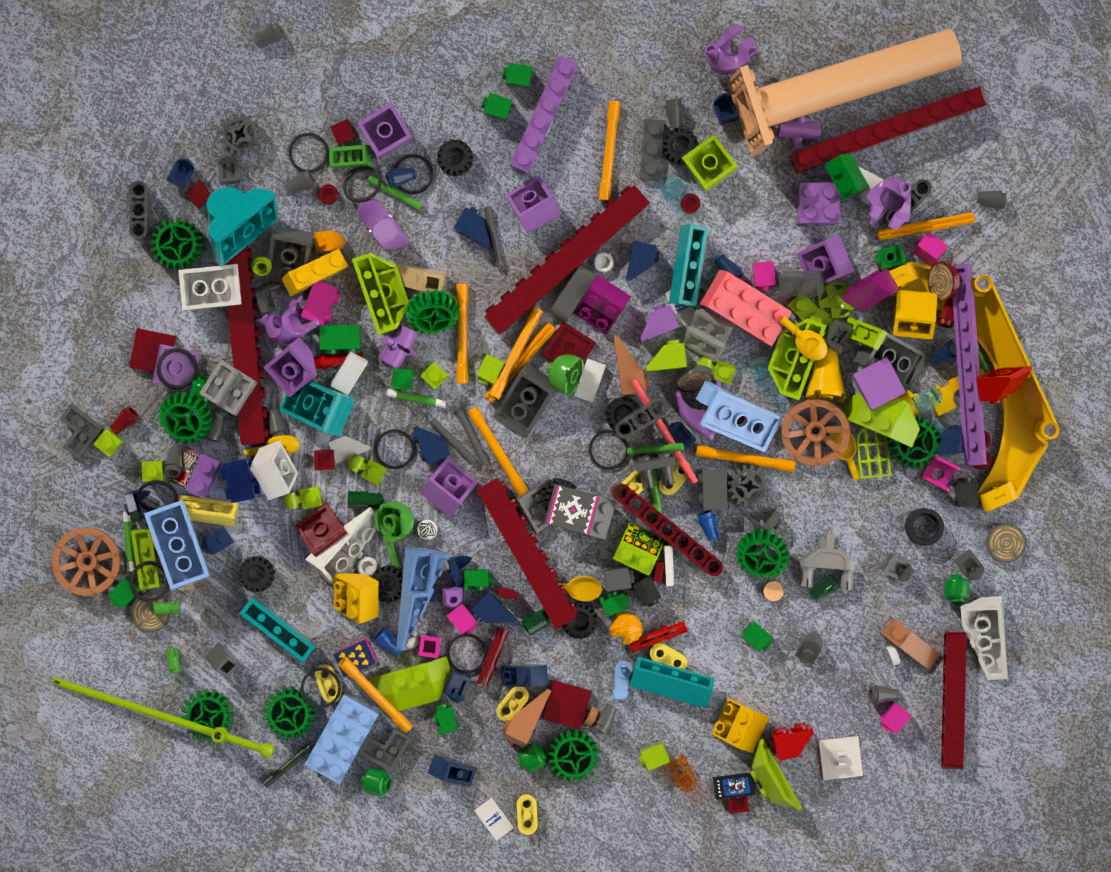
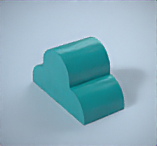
(238, 219)
(319, 407)

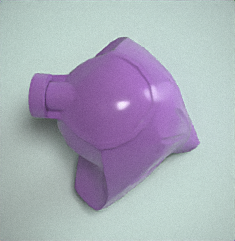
(722, 59)
(890, 194)
(289, 326)

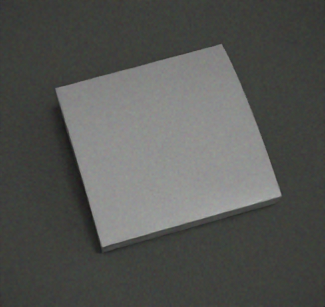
(707, 334)
(228, 387)

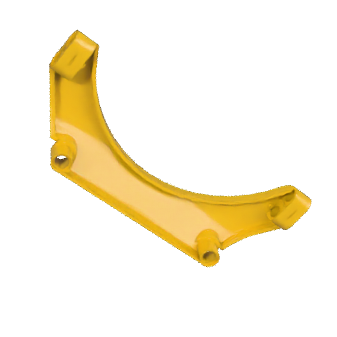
(1023, 413)

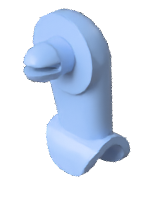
(622, 678)

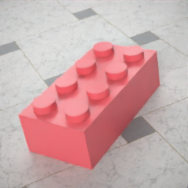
(745, 307)

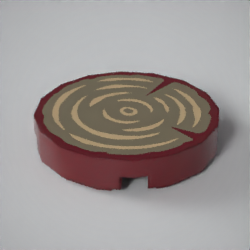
(943, 280)

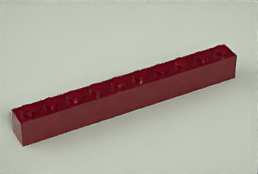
(888, 129)
(567, 259)
(247, 353)

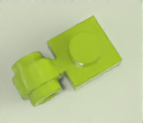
(722, 370)
(372, 471)
(308, 497)

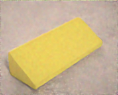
(210, 510)

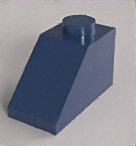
(472, 226)
(641, 259)
(952, 441)
(492, 610)
(452, 770)

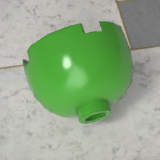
(564, 373)
(394, 520)

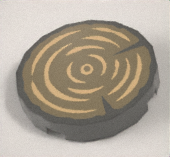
(693, 379)
(1006, 542)
(143, 614)

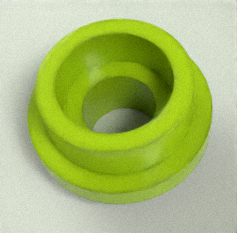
(261, 271)

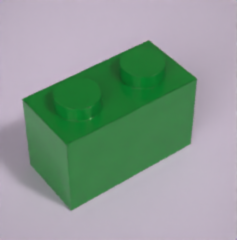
(847, 176)
(340, 338)

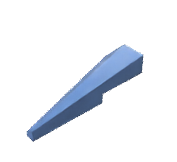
(419, 576)

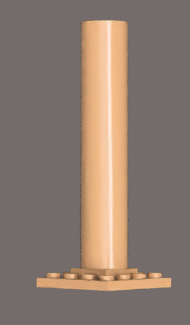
(837, 84)

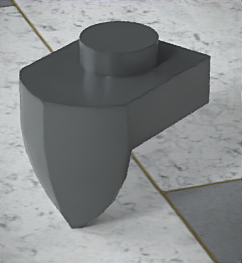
(228, 170)
(264, 298)
(837, 335)
(772, 522)
(970, 565)
(897, 568)
(810, 647)

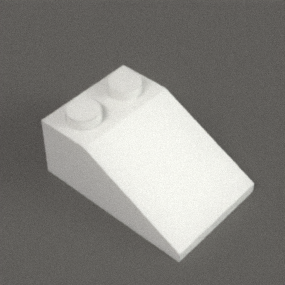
(210, 287)

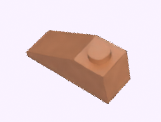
(628, 369)
(910, 643)
(523, 723)

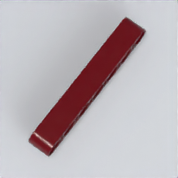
(675, 533)
(953, 700)

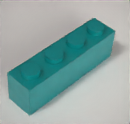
(688, 265)
(278, 629)
(672, 682)

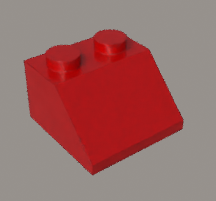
(1001, 383)

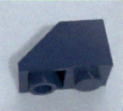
(432, 445)
(525, 675)

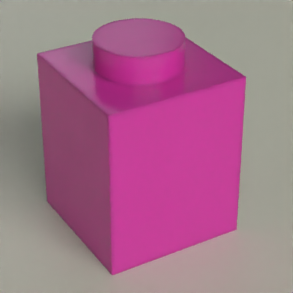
(929, 248)
(763, 275)
(462, 619)
(430, 646)
(894, 718)

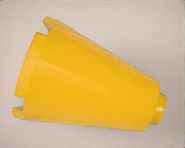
(826, 379)

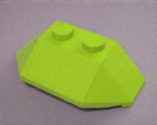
(382, 291)
(787, 365)
(890, 419)
(414, 684)
(771, 778)

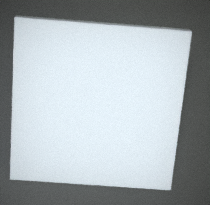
(840, 758)

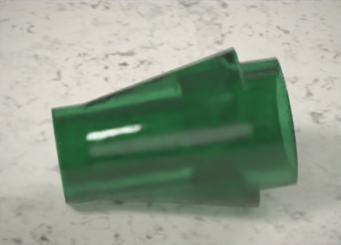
(826, 586)

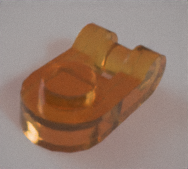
(684, 780)

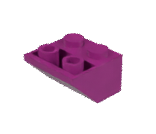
(870, 290)
(602, 304)

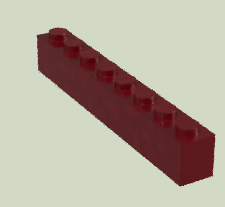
(527, 553)

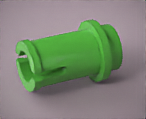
(166, 608)
(173, 661)

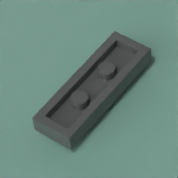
(651, 149)

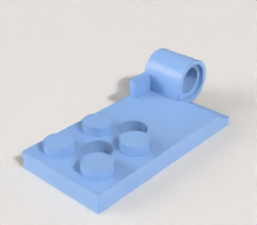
(727, 408)

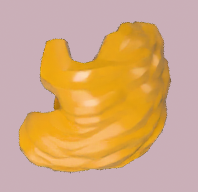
(626, 626)

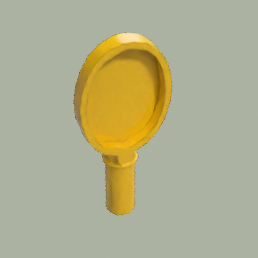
(808, 342)
(290, 444)
(848, 453)
(583, 588)

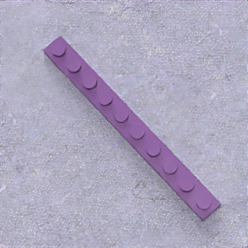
(968, 368)

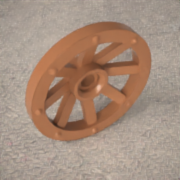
(815, 436)
(81, 564)

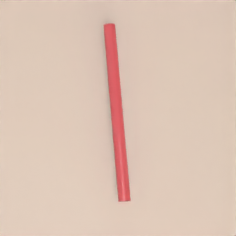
(665, 433)

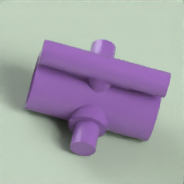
(799, 130)
(398, 346)

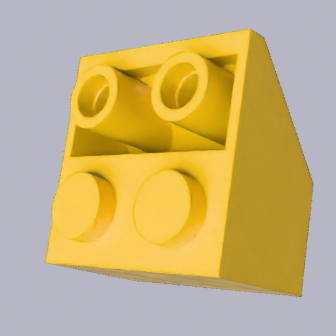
(914, 314)
(356, 596)
(740, 725)

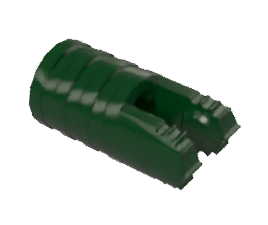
(364, 499)
(535, 622)

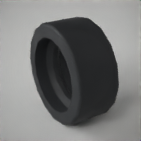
(939, 526)

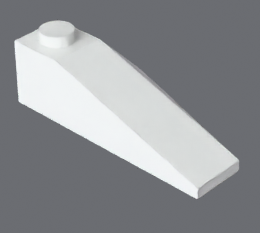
(343, 553)
(986, 630)

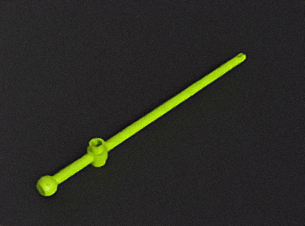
(266, 749)

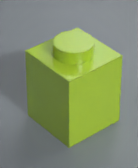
(489, 369)
(434, 375)
(109, 443)
(153, 471)
(653, 756)

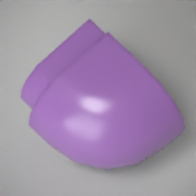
(451, 595)

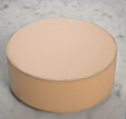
(773, 591)

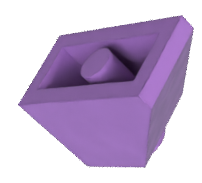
(659, 322)

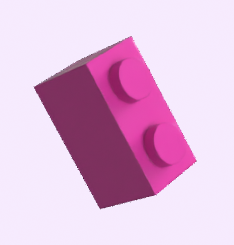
(320, 303)

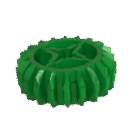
(168, 245)
(432, 311)
(193, 427)
(922, 449)
(776, 561)
(205, 707)
(293, 721)
(564, 757)

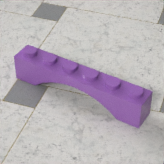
(544, 115)

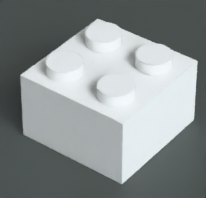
(273, 470)

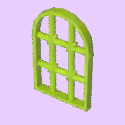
(879, 459)

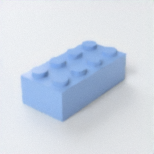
(177, 545)
(342, 738)

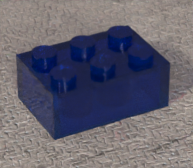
(240, 482)

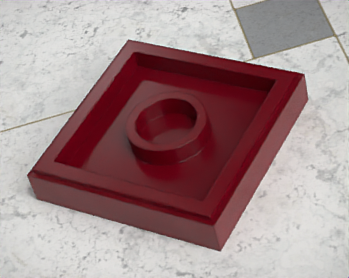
(568, 341)
(146, 348)
(320, 529)
(567, 704)

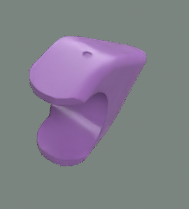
(382, 225)
(694, 416)

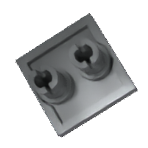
(646, 463)

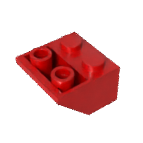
(792, 741)

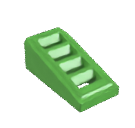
(367, 156)

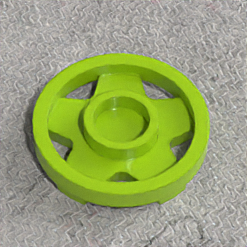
(834, 301)

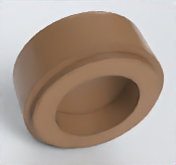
(590, 716)

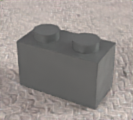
(801, 283)
(713, 489)
(618, 578)

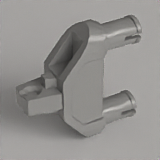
(828, 557)

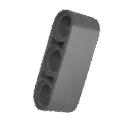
(916, 198)
(134, 202)
(573, 293)
(637, 425)

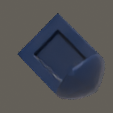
(725, 109)
(181, 172)
(945, 356)
(681, 434)
(132, 507)
(216, 541)
(456, 563)
(457, 686)

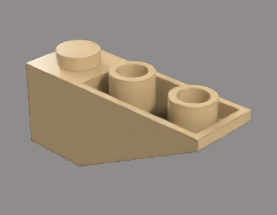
(421, 278)

